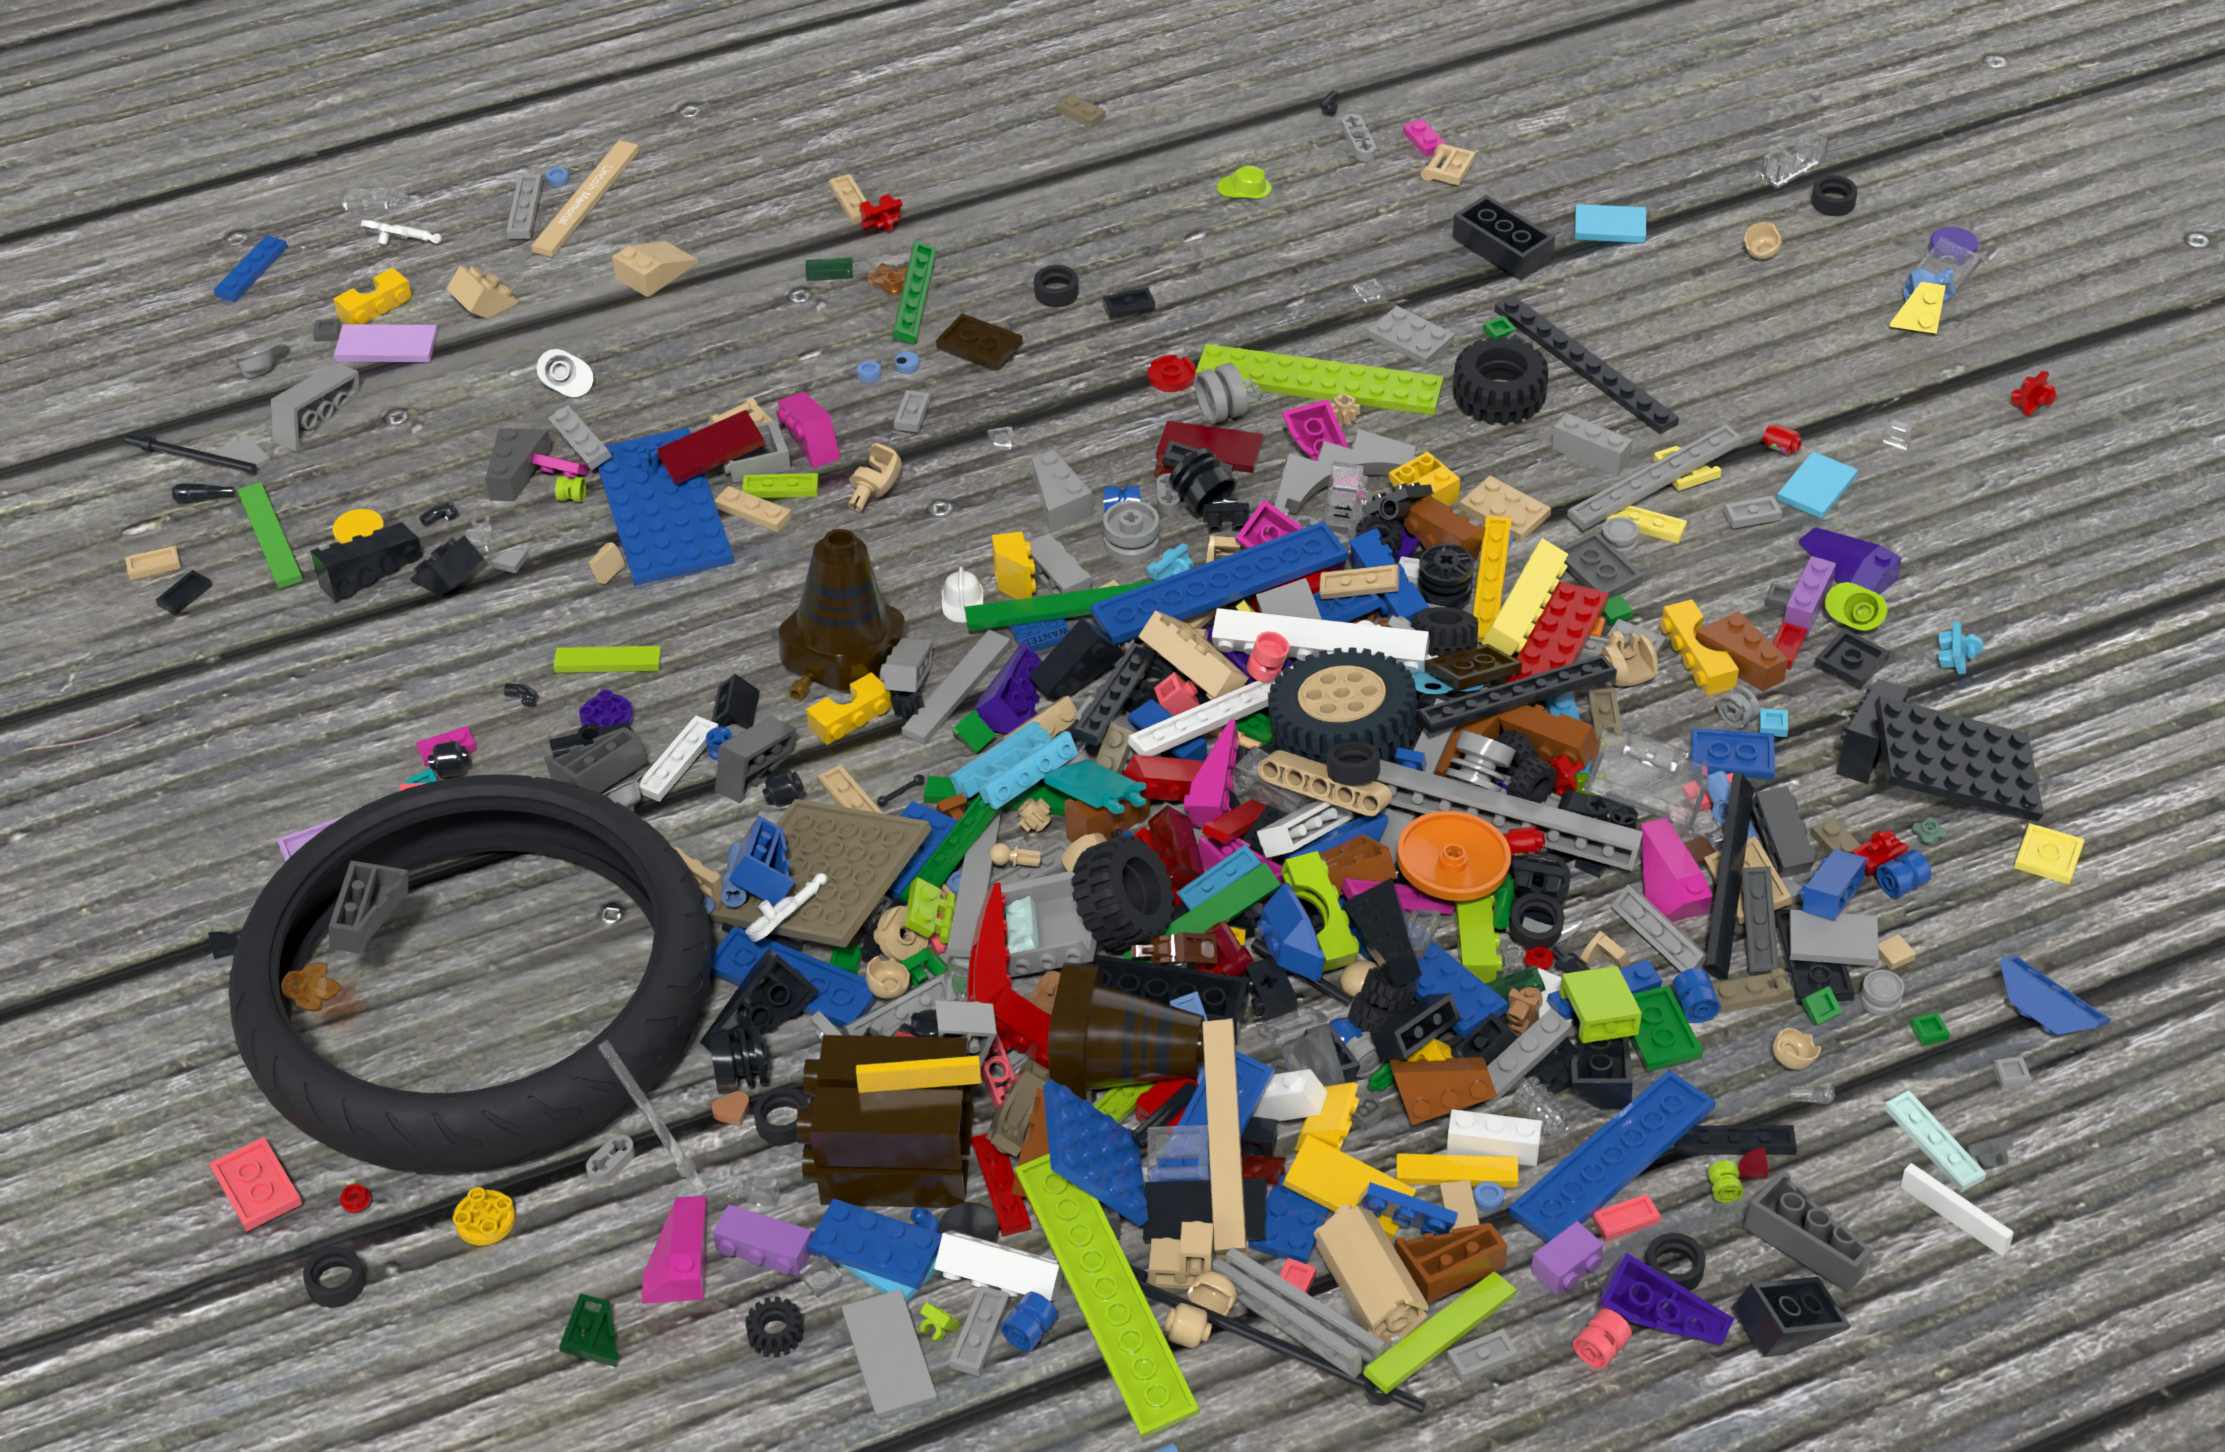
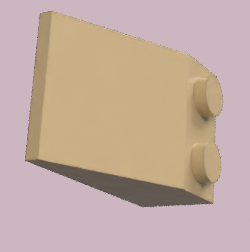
(651, 266)

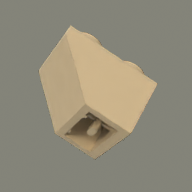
(480, 292)

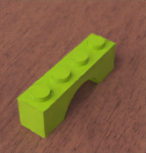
(1310, 881)

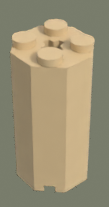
(1371, 1274)

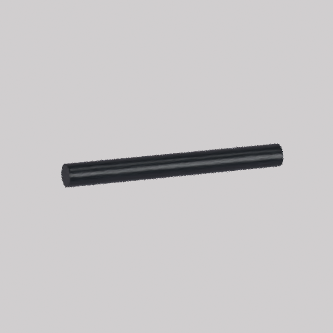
(1322, 984)

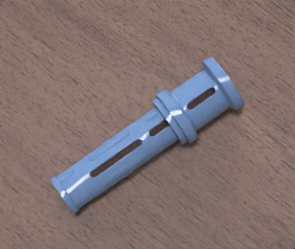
(736, 895)

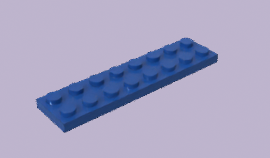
(1446, 975)
(1612, 1157)

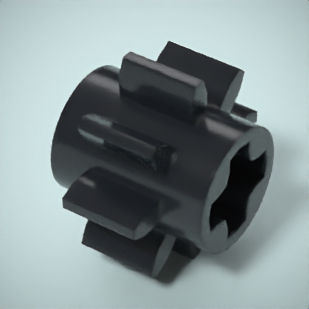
(907, 703)

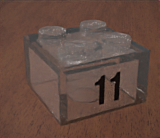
(1345, 497)

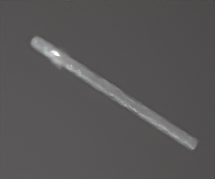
(686, 1166)

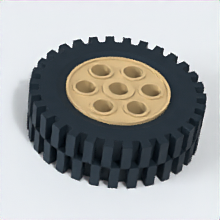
(1343, 701)

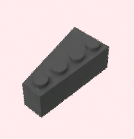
(1807, 1232)

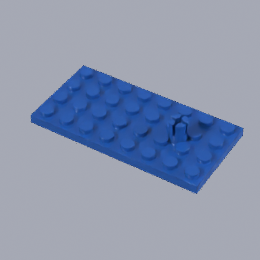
(661, 525)

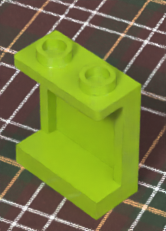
(1601, 1003)

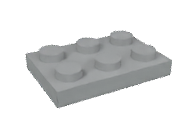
(1411, 335)

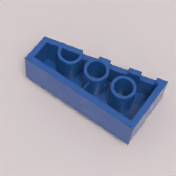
(1369, 552)

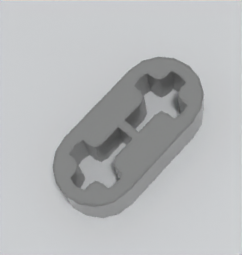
(1164, 494)
(610, 1159)

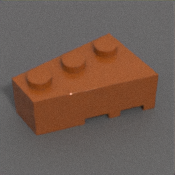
(1551, 733)
(1086, 819)
(1440, 1086)

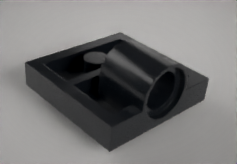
(1398, 500)

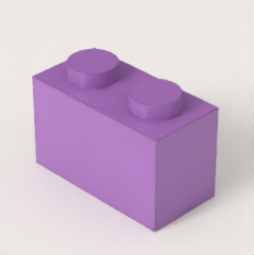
(1567, 1258)

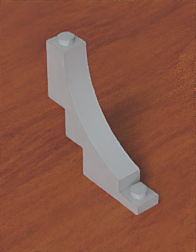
(1305, 476)

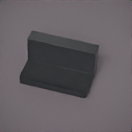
(736, 702)

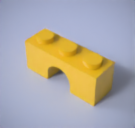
(360, 308)
(834, 720)

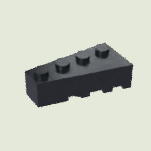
(364, 560)
(1861, 735)
(1383, 929)

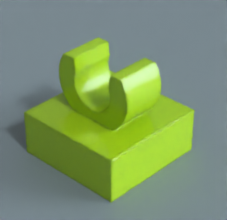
(940, 1318)

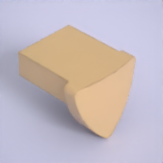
(1221, 547)
(607, 563)
(1604, 946)

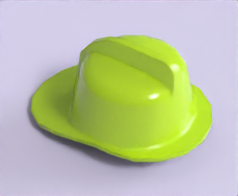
(1245, 183)
(1856, 606)

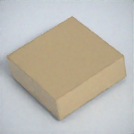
(1895, 952)

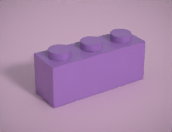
(1810, 593)
(762, 1240)

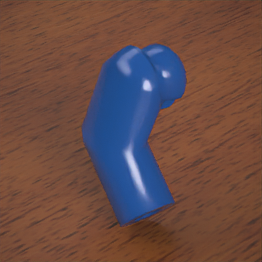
(924, 1219)

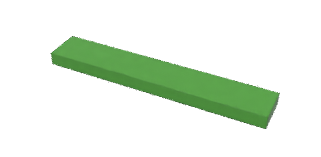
(269, 535)

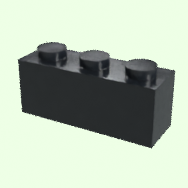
(1415, 1026)

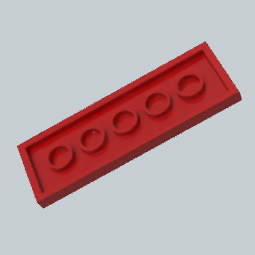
(1561, 629)

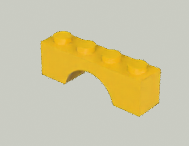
(1711, 669)

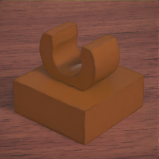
(953, 806)

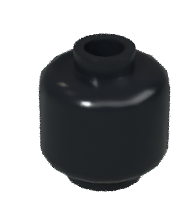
(449, 759)
(783, 788)

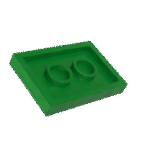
(1664, 1031)

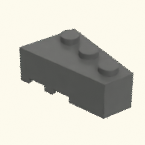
(600, 763)
(364, 904)

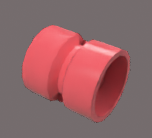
(1267, 656)
(1602, 1338)

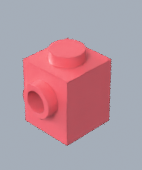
(1176, 694)

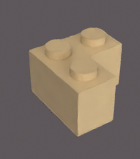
(1181, 1261)

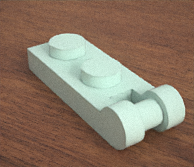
(1022, 925)

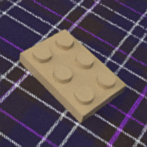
(1501, 500)
(1754, 857)

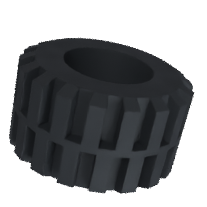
(1448, 629)

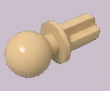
(1002, 854)

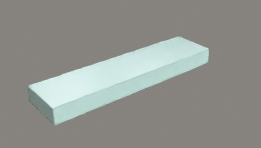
(1935, 1141)

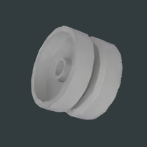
(1221, 393)
(1131, 532)

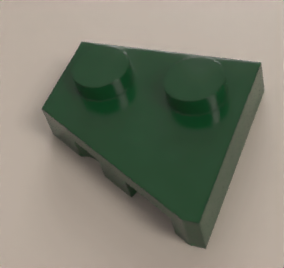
(591, 1332)

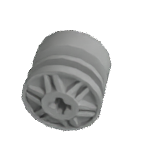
(1480, 760)

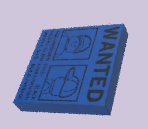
(1040, 634)

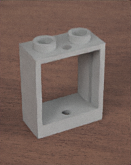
(763, 464)

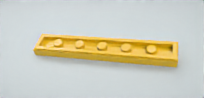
(1491, 572)

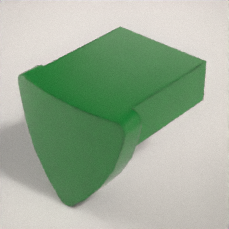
(973, 732)

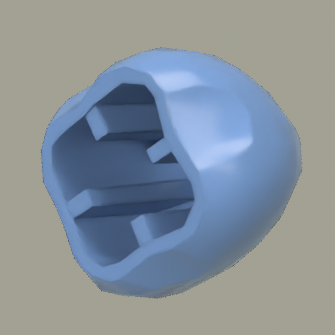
(1924, 275)

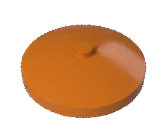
(1453, 855)

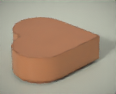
(731, 1108)

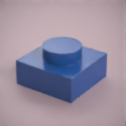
(1411, 759)

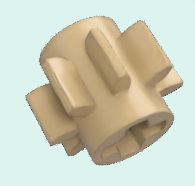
(1345, 408)
(1034, 814)

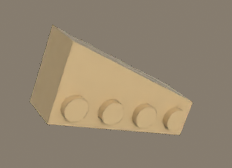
(1192, 655)

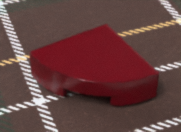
(1754, 1165)

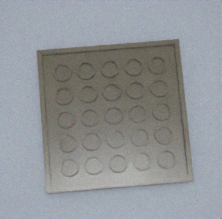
(856, 852)

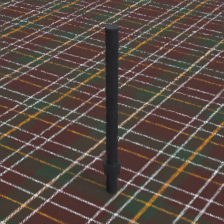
(150, 444)

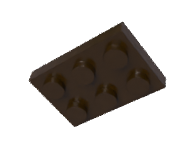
(979, 341)
(1473, 666)

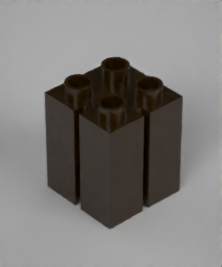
(890, 1143)

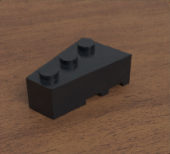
(1076, 660)

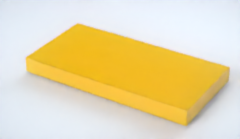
(1337, 1179)

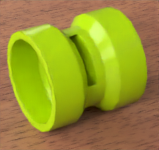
(570, 489)
(1725, 1180)

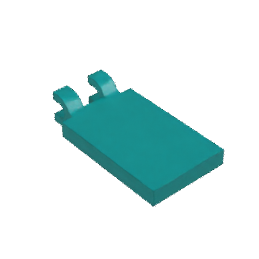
(1096, 785)

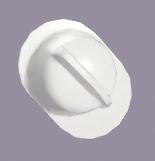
(564, 373)
(959, 591)

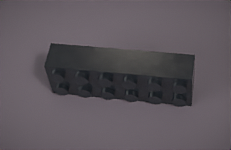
(1220, 994)

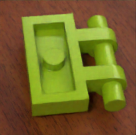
(923, 907)

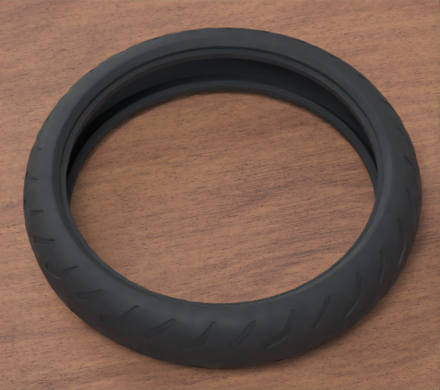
(498, 1122)

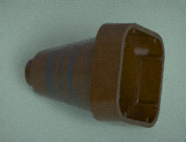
(841, 616)
(1117, 1037)

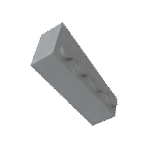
(311, 403)

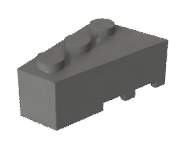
(512, 461)
(750, 755)
(1782, 831)

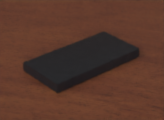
(1810, 975)
(1190, 1201)

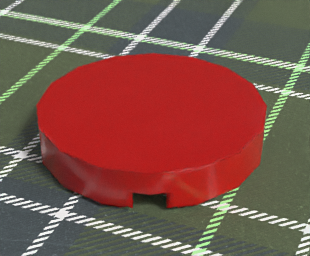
(1171, 373)

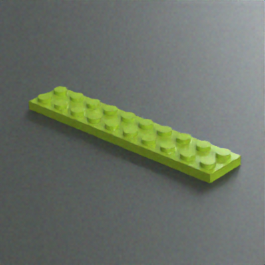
(1329, 379)
(1109, 1299)

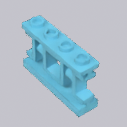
(1014, 764)

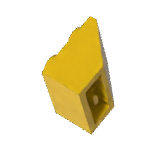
(1427, 471)
(1012, 565)
(1335, 1117)

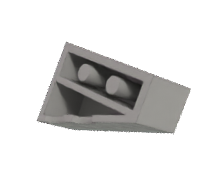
(1060, 491)
(969, 1021)

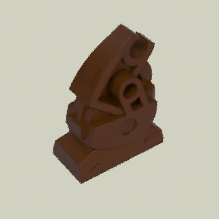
(1178, 949)

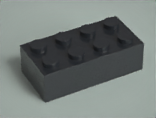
(1503, 236)

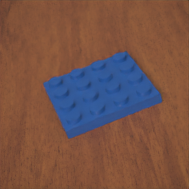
(1094, 1152)

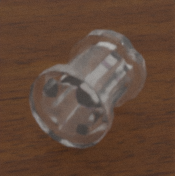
(1515, 962)

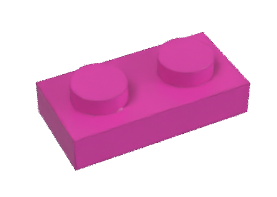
(1422, 136)
(569, 468)
(461, 735)

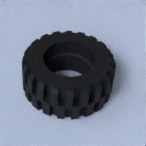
(1500, 360)
(1122, 892)

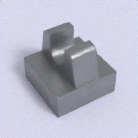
(1992, 1151)

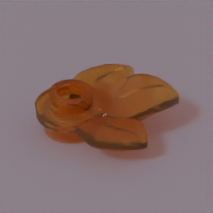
(888, 278)
(311, 986)

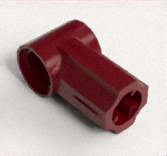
(1229, 950)

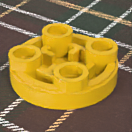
(356, 523)
(484, 1217)

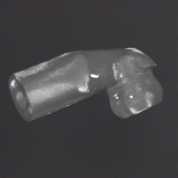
(1822, 1094)

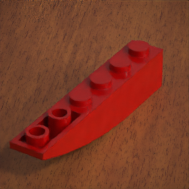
(988, 953)

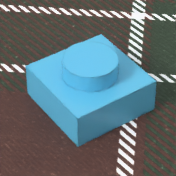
(1774, 722)

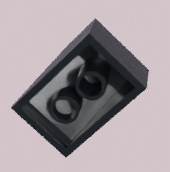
(1789, 1314)

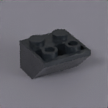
(447, 566)

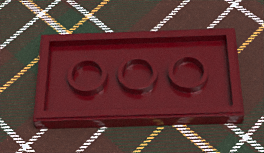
(1231, 446)
(710, 447)

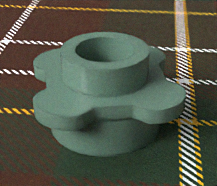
(1929, 831)

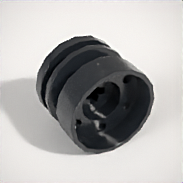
(1201, 480)
(1446, 576)
(738, 1058)

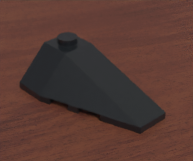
(765, 998)
(1604, 1072)

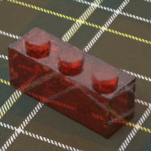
(1176, 846)

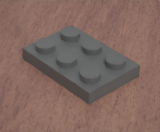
(1600, 565)

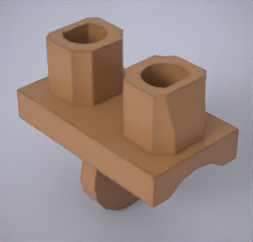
(1045, 992)
(1523, 1008)

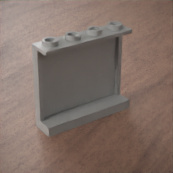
(1059, 927)

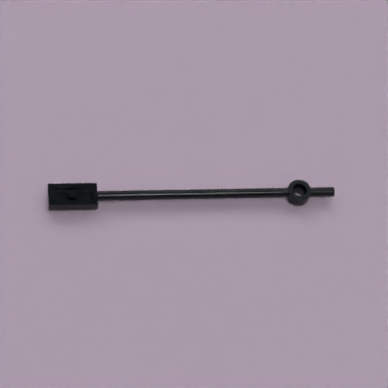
(1281, 1346)

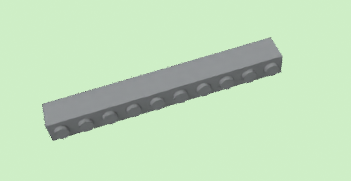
(1561, 828)

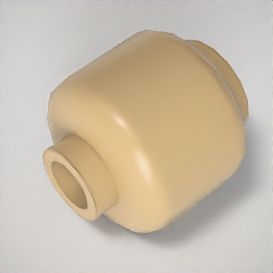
(1187, 1325)

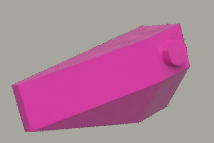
(1314, 425)
(1269, 524)
(1214, 780)
(1671, 874)
(678, 1258)

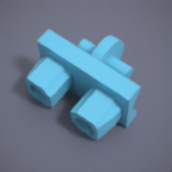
(1173, 562)
(1961, 647)

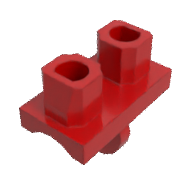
(882, 215)
(2034, 393)
(1565, 772)
(1879, 850)

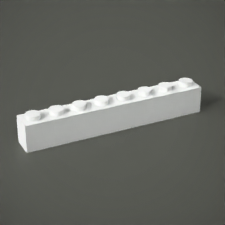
(1239, 630)

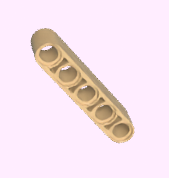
(1312, 785)

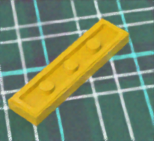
(918, 1074)
(1437, 1169)

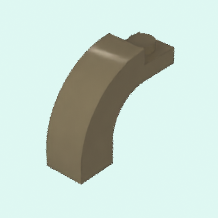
(1015, 1109)

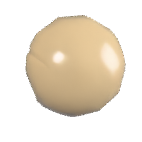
(1762, 240)
(1354, 976)
(887, 978)
(1795, 1049)
(1213, 1292)

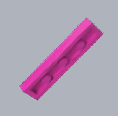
(1410, 896)

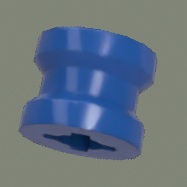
(715, 738)

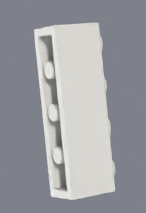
(1302, 827)
(998, 1266)

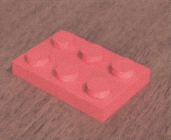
(255, 1184)

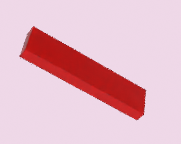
(1234, 822)
(999, 1182)

